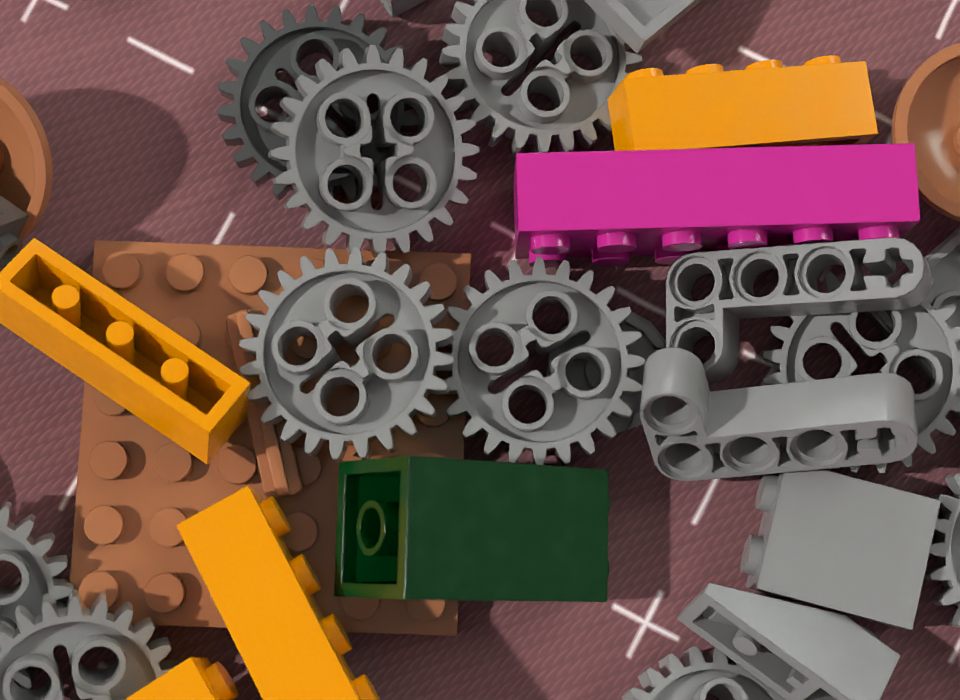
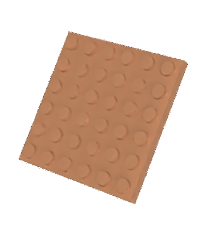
(143, 484)

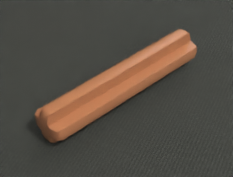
(274, 456)

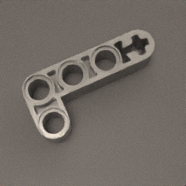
(793, 296)
(773, 426)

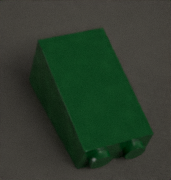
(471, 530)

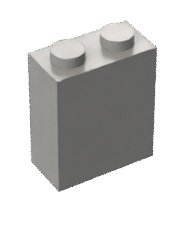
(841, 545)

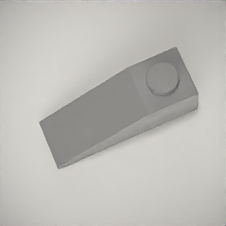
(792, 646)

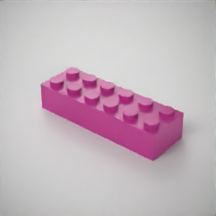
(708, 200)

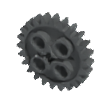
(258, 84)

